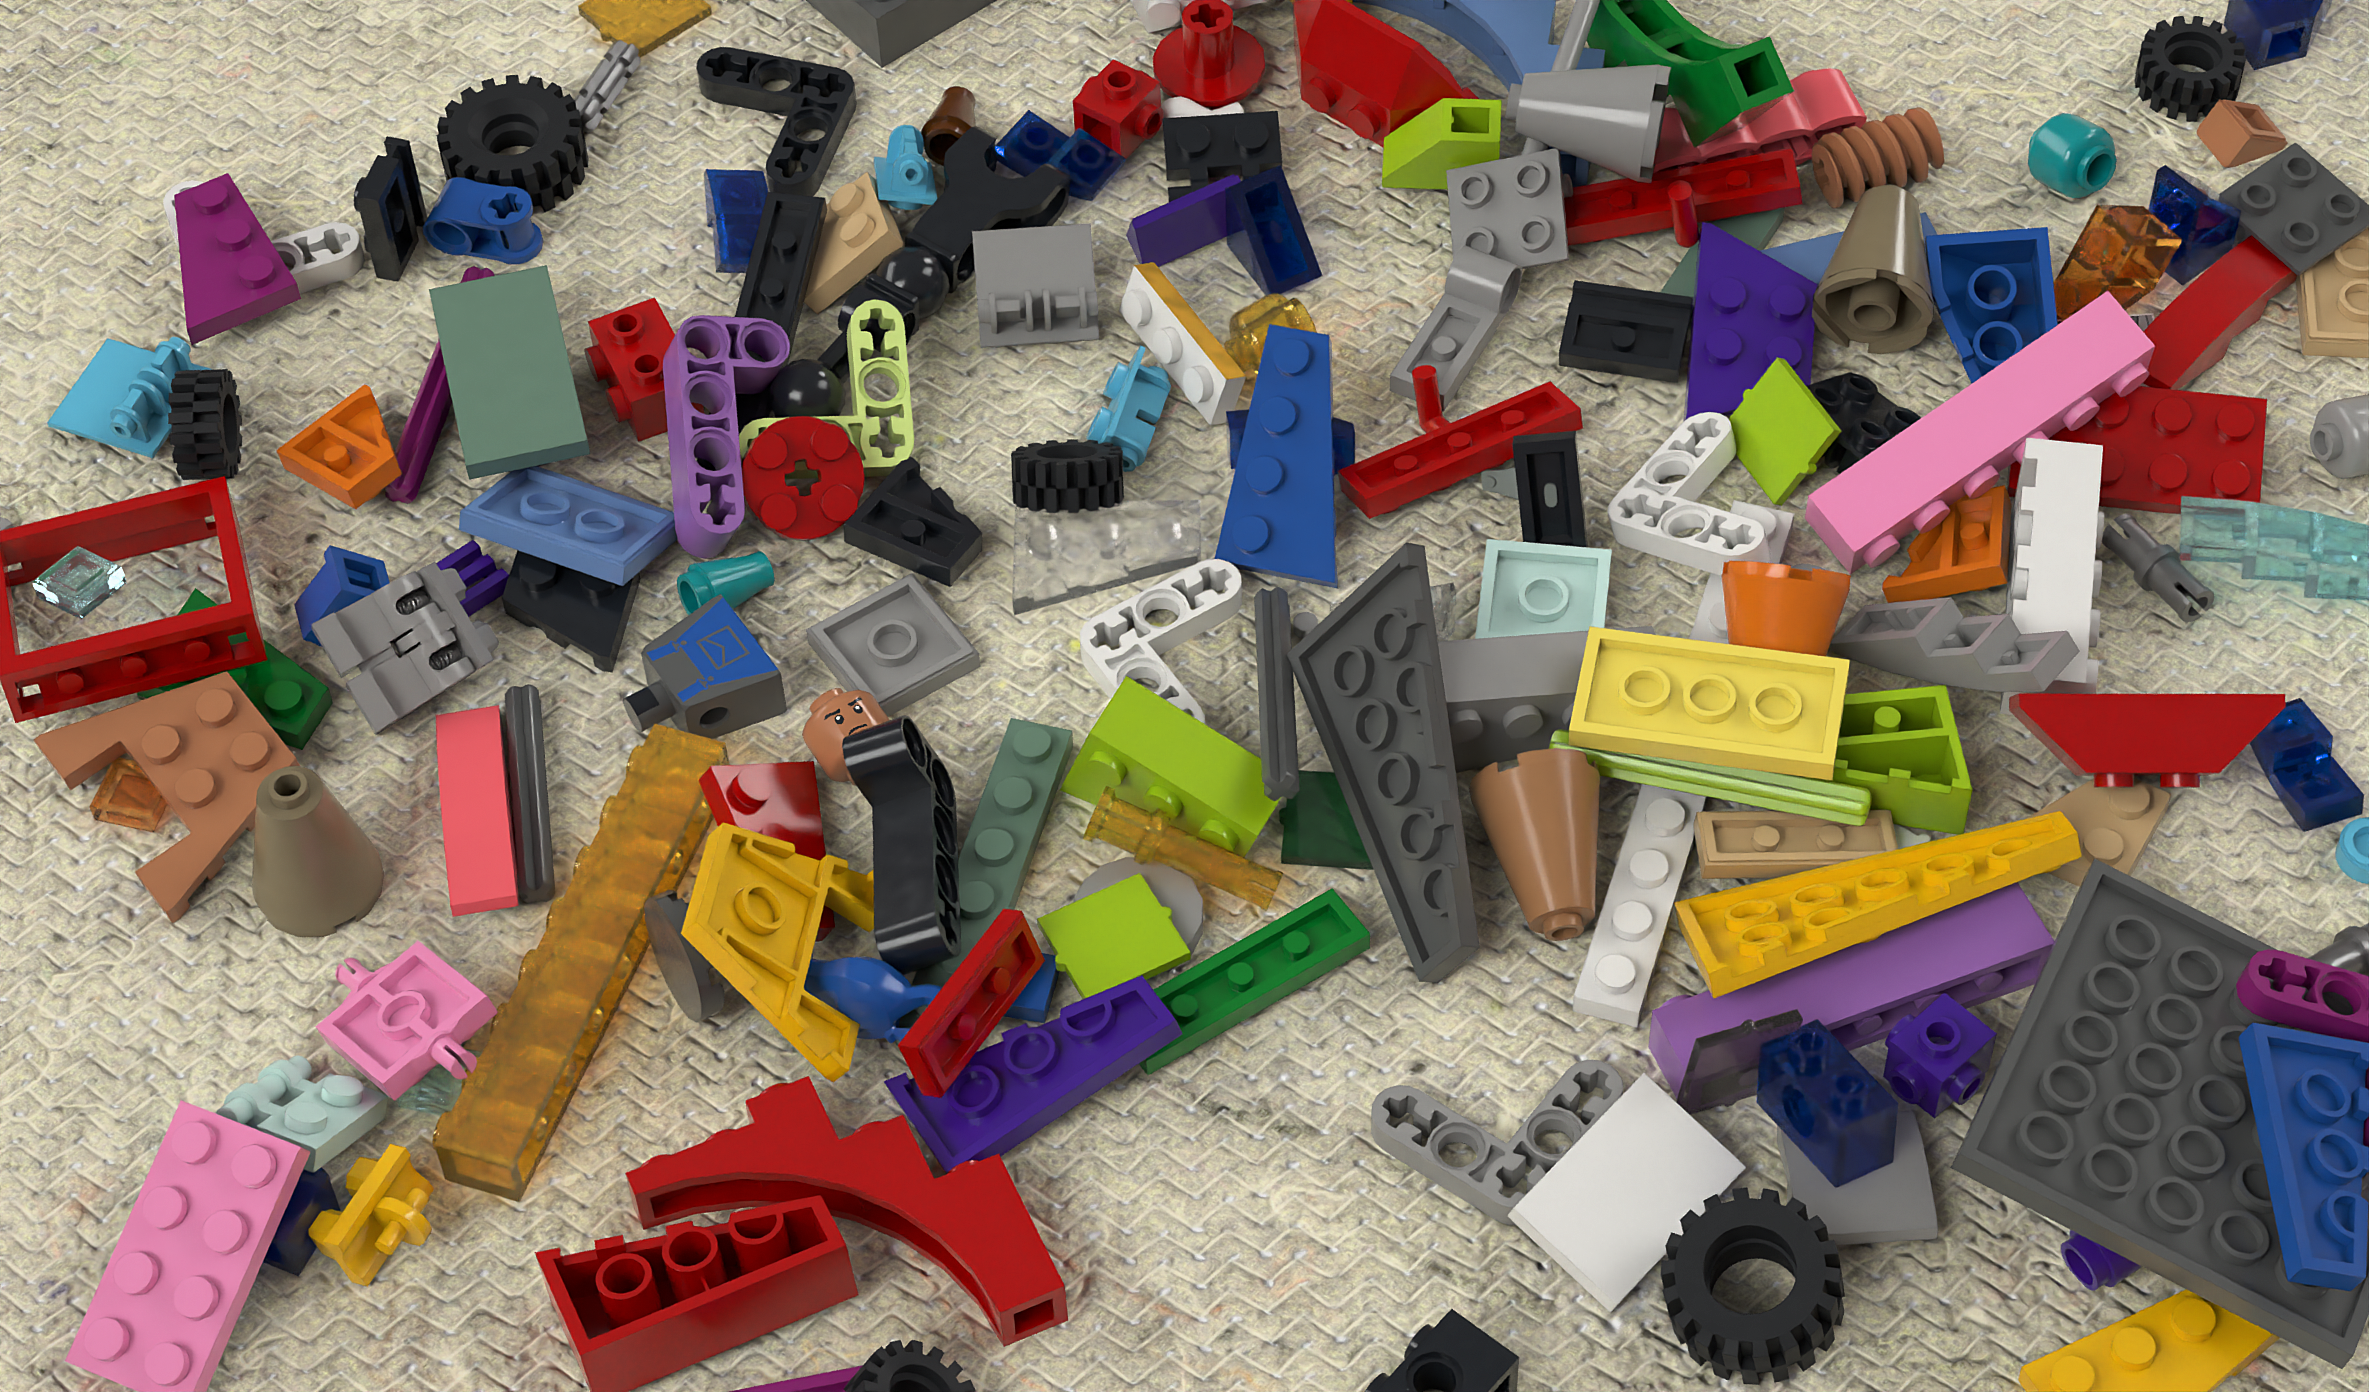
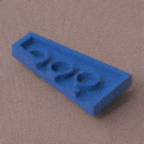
(1283, 482)
(2310, 1132)

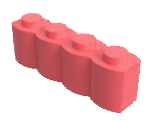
(1817, 107)

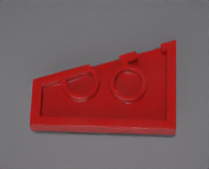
(771, 801)

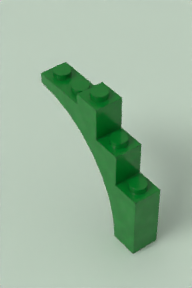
(1710, 81)

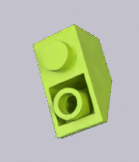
(1441, 139)

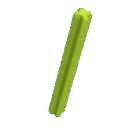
(1751, 787)

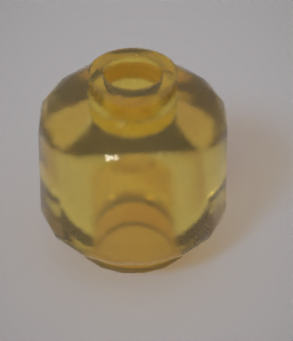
(1250, 326)

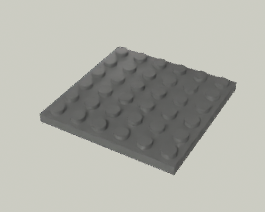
(2136, 1111)

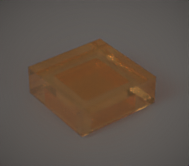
(128, 798)

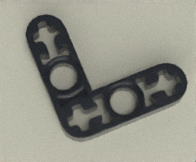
(815, 99)

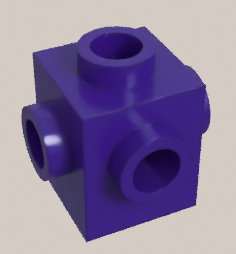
(1938, 1056)

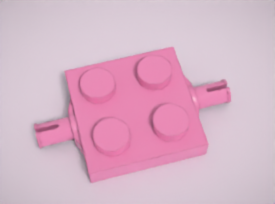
(406, 1019)

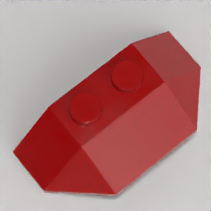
(1365, 69)
(2145, 732)

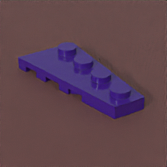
(1037, 1074)

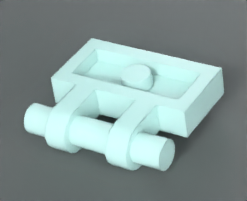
(315, 1116)

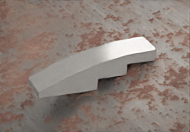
(1942, 647)

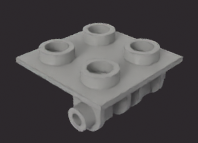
(1512, 208)
(1035, 285)

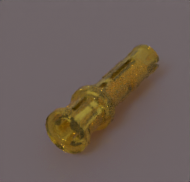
(1153, 838)

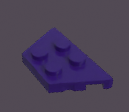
(1742, 321)

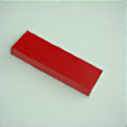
(971, 1003)

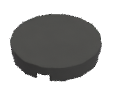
(679, 961)

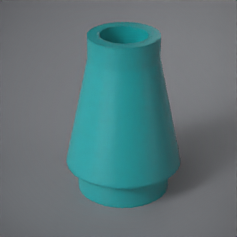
(733, 578)

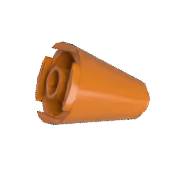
(1782, 606)

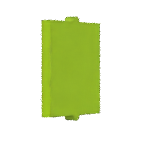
(1781, 431)
(1113, 937)

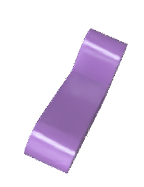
(716, 435)

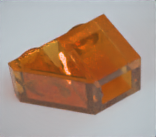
(2116, 252)

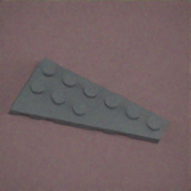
(1385, 726)

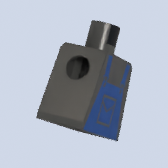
(707, 676)

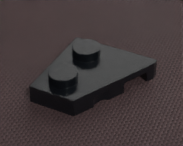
(570, 606)

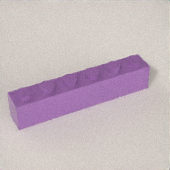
(1865, 989)

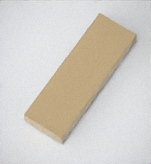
(1783, 842)

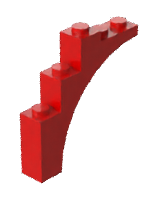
(879, 1178)

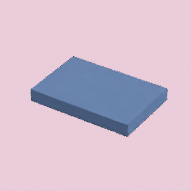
(571, 523)

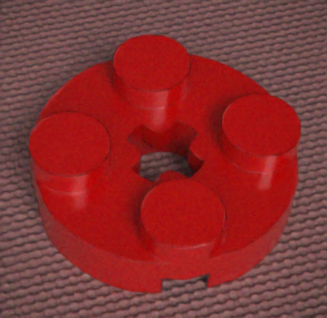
(823, 449)

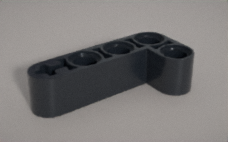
(912, 843)

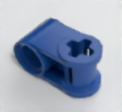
(478, 217)

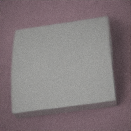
(1875, 1208)

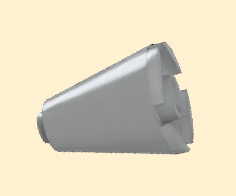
(1596, 114)

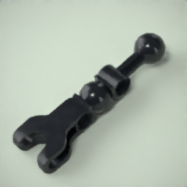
(930, 265)

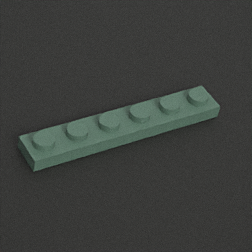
(1003, 836)

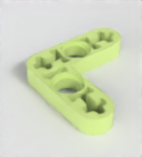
(859, 429)

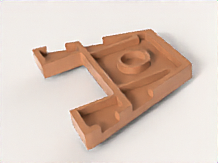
(203, 755)

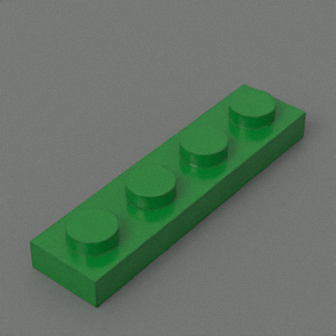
(1258, 972)

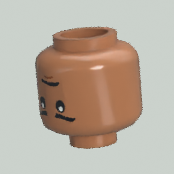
(832, 719)

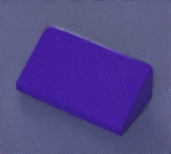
(1181, 224)

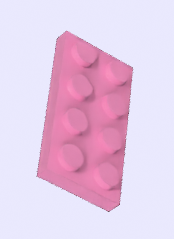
(188, 1254)

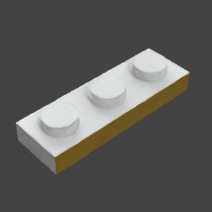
(1182, 343)

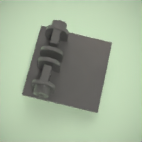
(2297, 209)

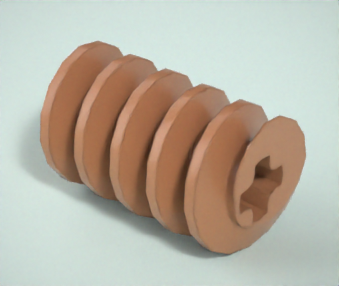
(1877, 153)

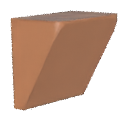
(2239, 133)

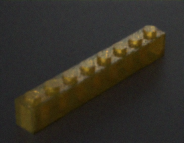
(579, 969)

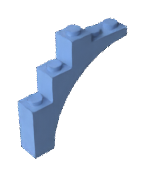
(1507, 37)

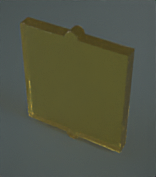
(643, 21)

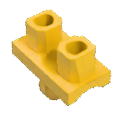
(381, 1214)

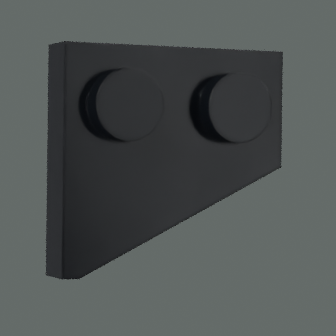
(915, 527)

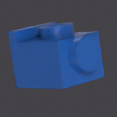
(338, 584)

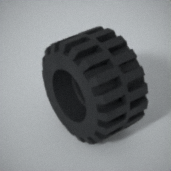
(1741, 1232)

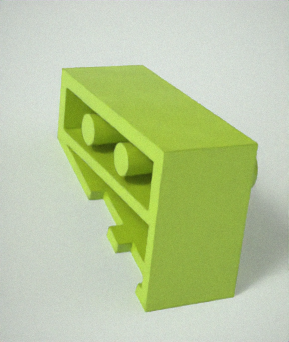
(1907, 756)
(1174, 764)

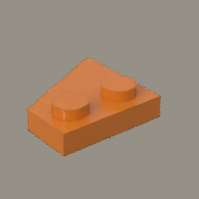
(345, 451)
(1960, 553)

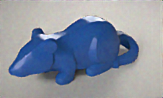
(868, 994)

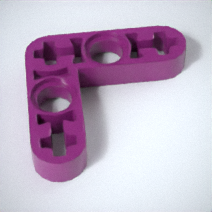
(2311, 1013)

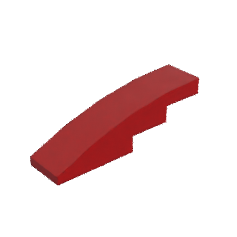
(2212, 311)

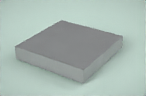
(894, 645)

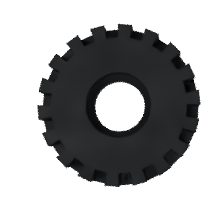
(509, 118)

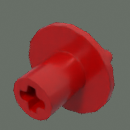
(1209, 57)

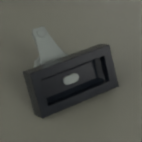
(1547, 488)

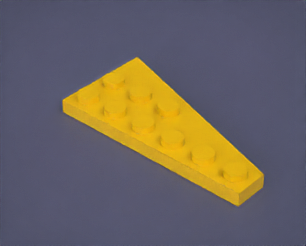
(1802, 916)

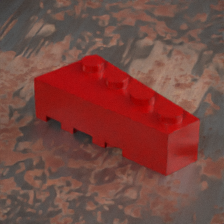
(696, 1291)

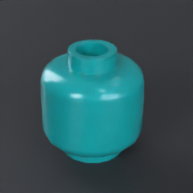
(2072, 155)

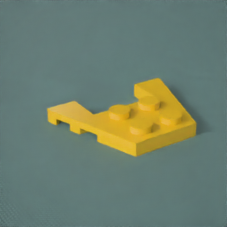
(758, 925)

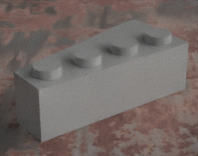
(1510, 692)

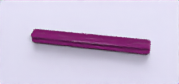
(425, 420)

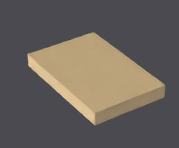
(2336, 302)

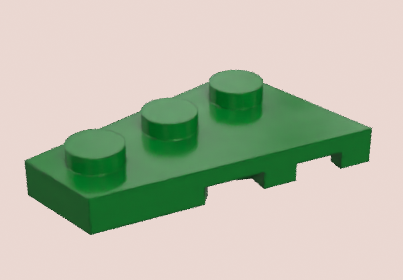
(277, 687)

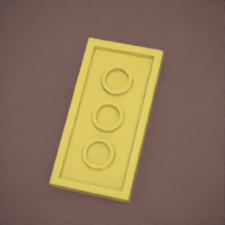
(1709, 703)

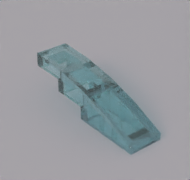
(2278, 545)

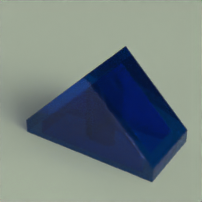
(1269, 233)

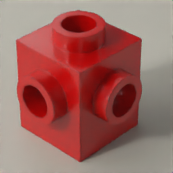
(1119, 107)

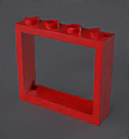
(142, 654)

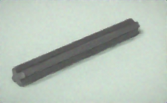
(1276, 695)

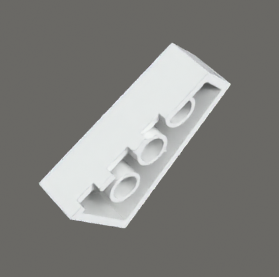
(2054, 553)

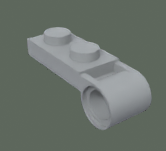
(1462, 323)

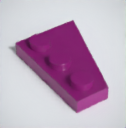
(226, 261)

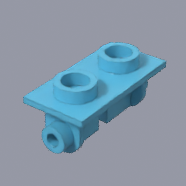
(905, 175)
(1133, 393)

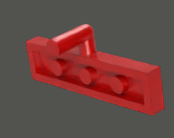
(1683, 198)
(1452, 449)

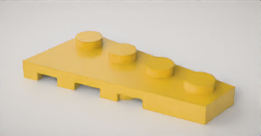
(2163, 1348)

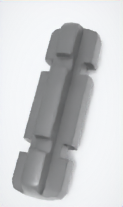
(606, 83)

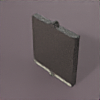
(1727, 1062)

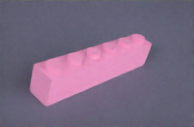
(1979, 434)

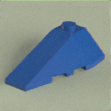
(1992, 292)

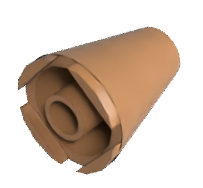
(1545, 835)

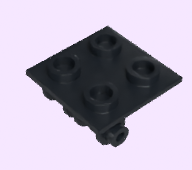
(1861, 414)

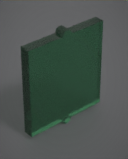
(1321, 826)

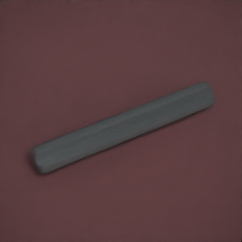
(529, 794)

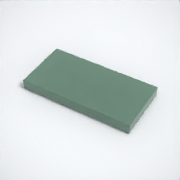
(508, 372)

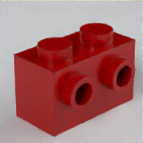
(630, 357)

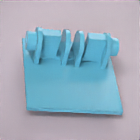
(125, 396)

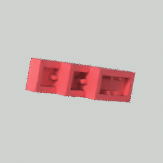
(476, 811)

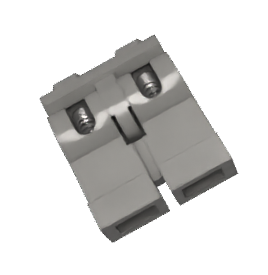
(428, 629)

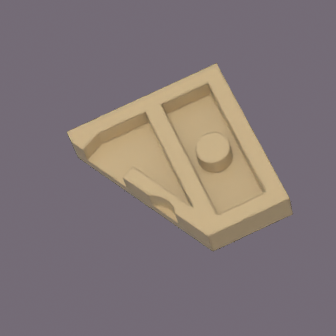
(852, 243)
(2110, 825)

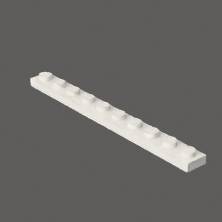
(1656, 848)

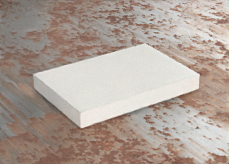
(1624, 1191)

